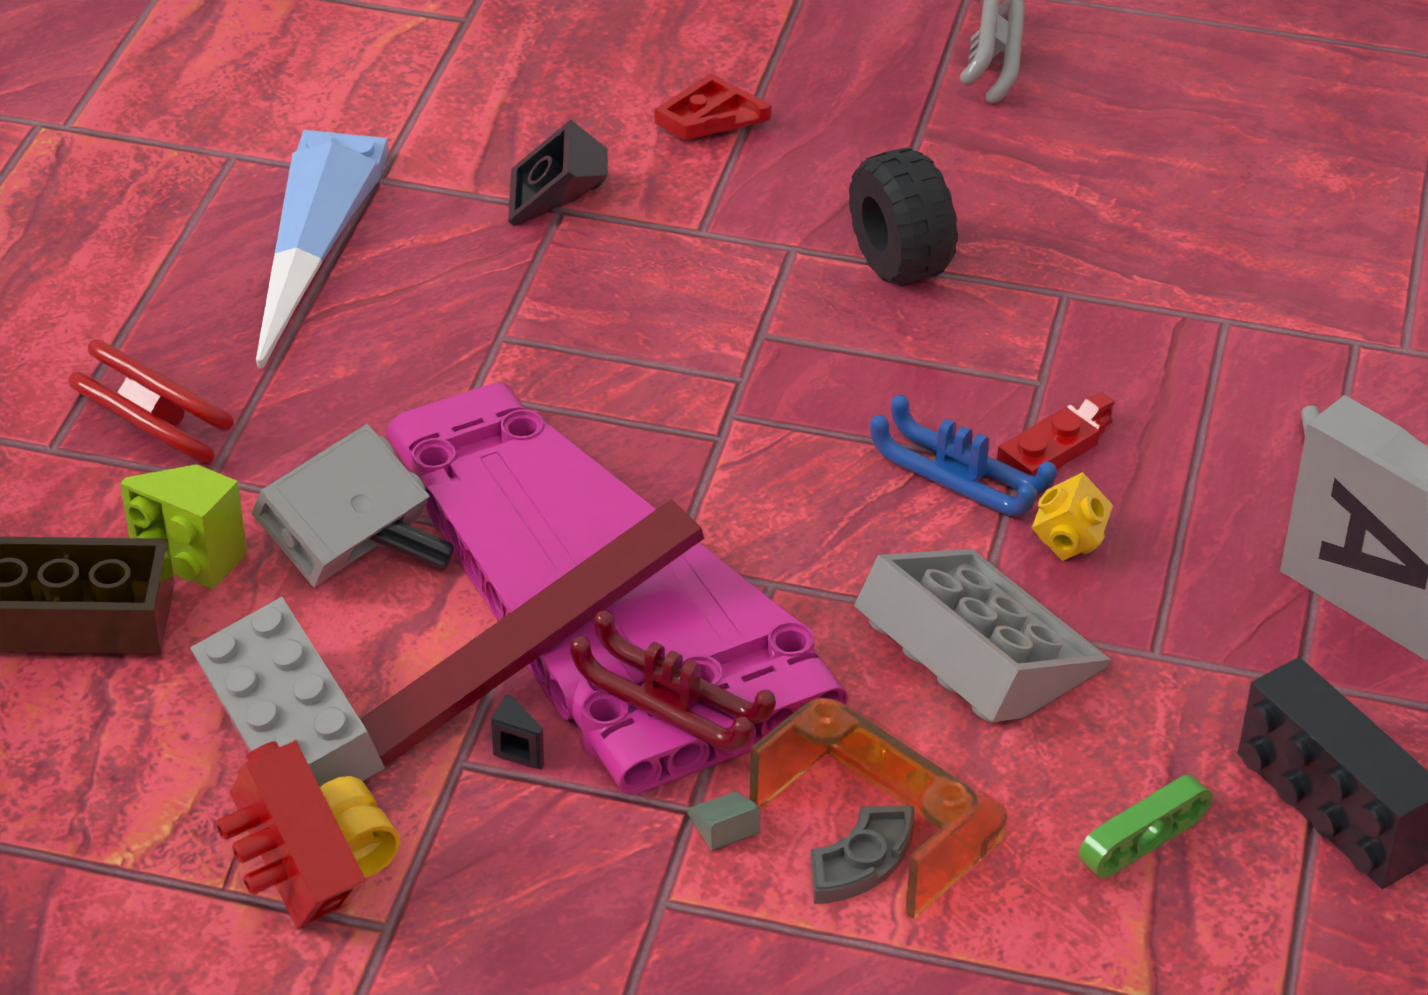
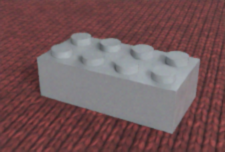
(285, 693)

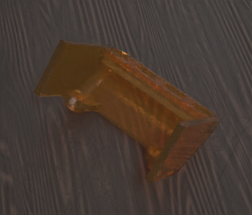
(967, 816)

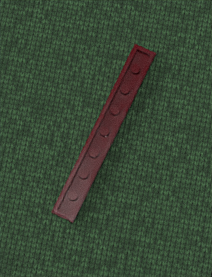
(530, 630)

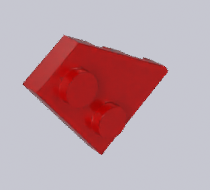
(710, 108)

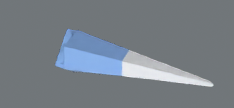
(323, 191)

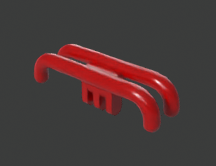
(150, 395)

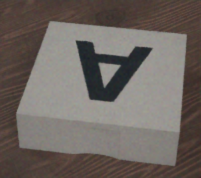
(1363, 521)

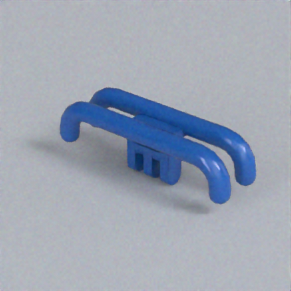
(959, 461)

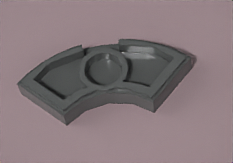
(864, 856)

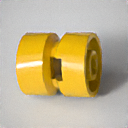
(362, 823)

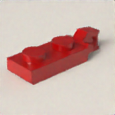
(1059, 436)

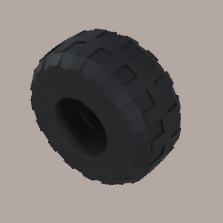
(903, 216)

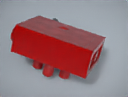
(292, 833)

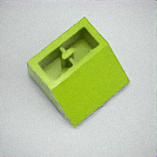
(196, 514)

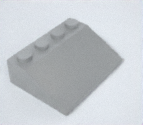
(976, 631)

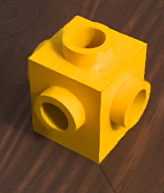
(1072, 517)

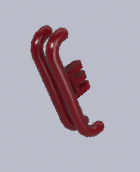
(669, 687)

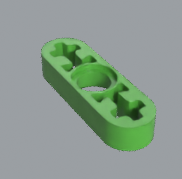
(1145, 826)

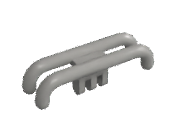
(994, 36)

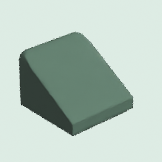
(726, 819)

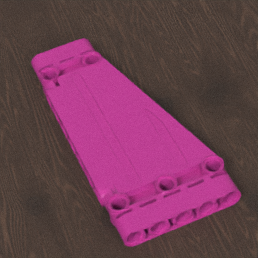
(534, 507)

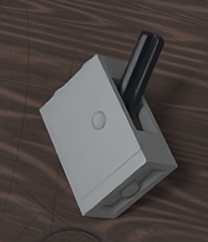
(347, 506)

